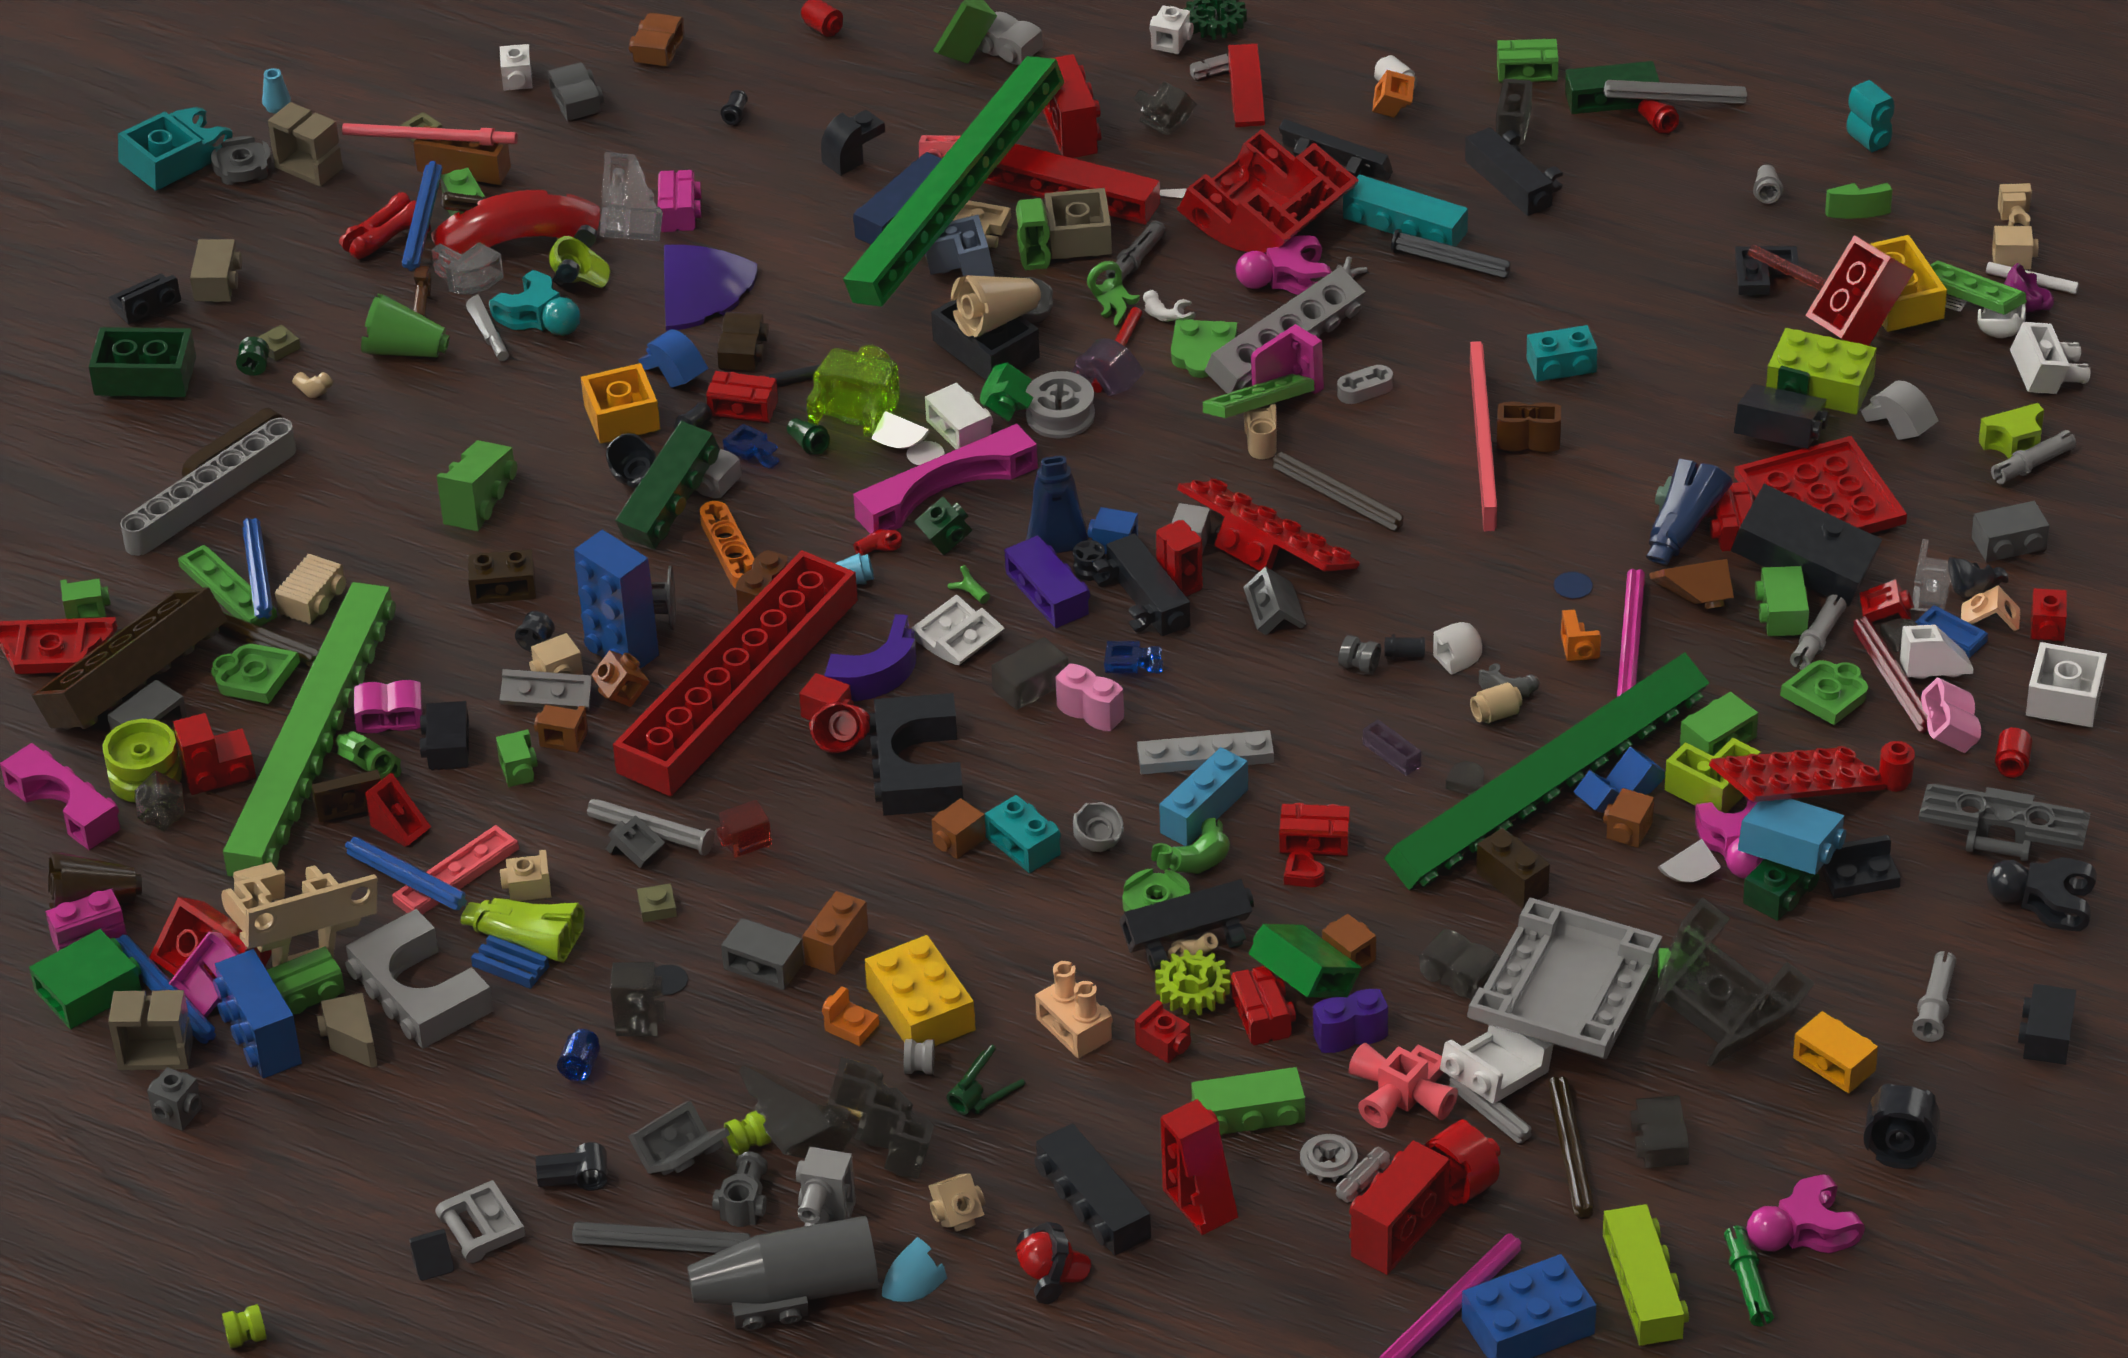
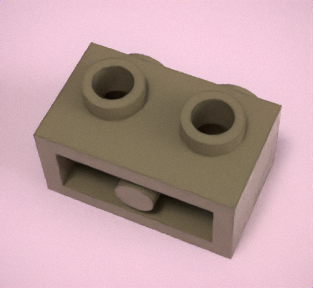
(215, 270)

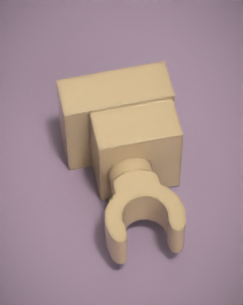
(2014, 203)

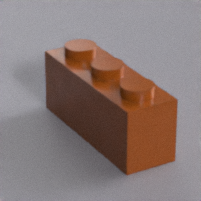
(486, 163)

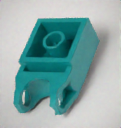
(169, 146)

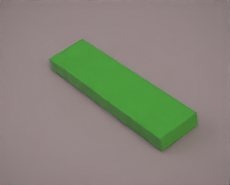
(1978, 289)
(1258, 395)
(223, 582)

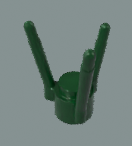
(968, 1092)

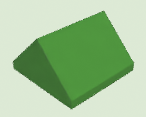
(966, 30)

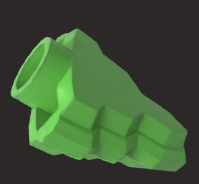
(367, 754)

